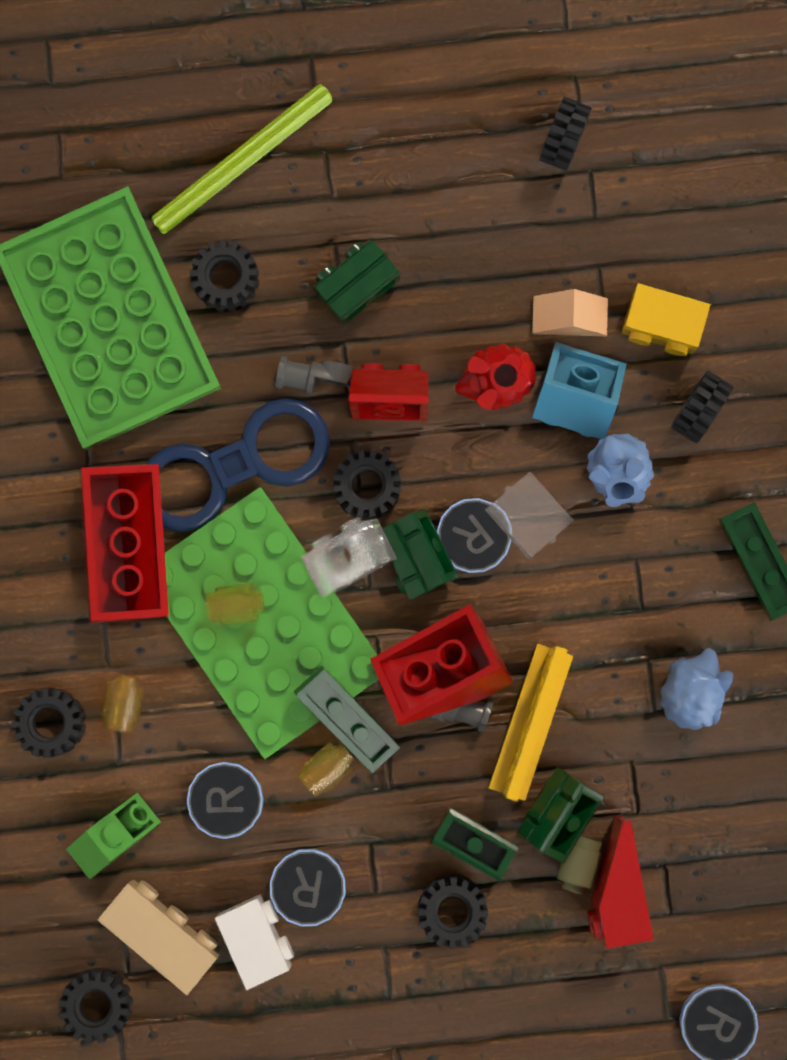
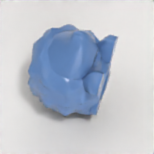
(620, 469)
(695, 691)

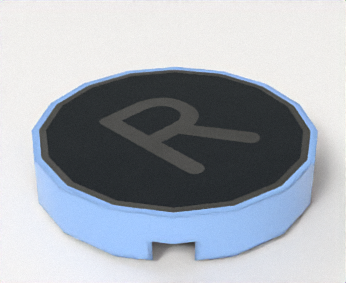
(472, 536)
(225, 800)
(307, 887)
(718, 1023)

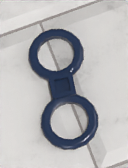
(242, 462)

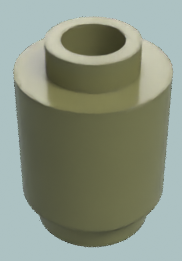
(581, 866)

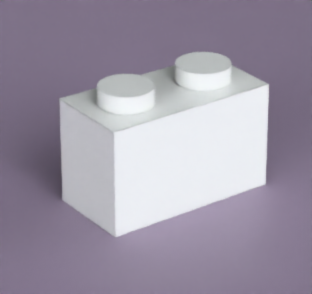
(255, 941)

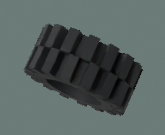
(565, 133)
(218, 254)
(702, 407)
(351, 468)
(26, 718)
(469, 928)
(72, 1010)

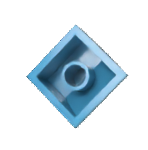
(580, 391)

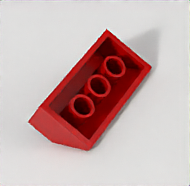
(123, 543)

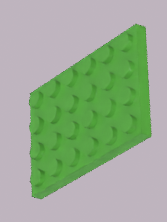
(106, 318)
(264, 659)

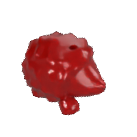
(497, 377)

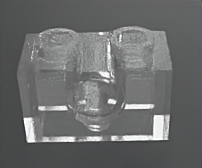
(367, 549)

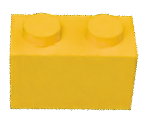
(665, 320)

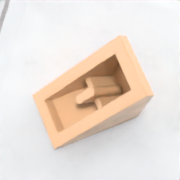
(570, 314)

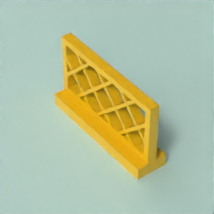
(530, 721)

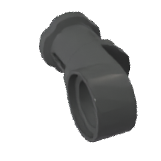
(305, 376)
(472, 714)

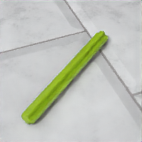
(242, 159)

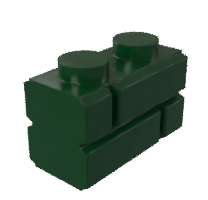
(356, 281)
(420, 555)
(560, 815)
(474, 843)

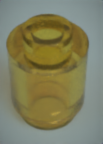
(234, 604)
(122, 703)
(327, 768)

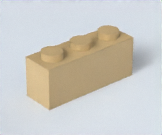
(160, 935)

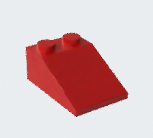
(389, 393)
(441, 668)
(619, 896)

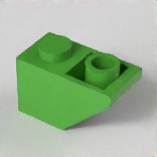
(113, 835)

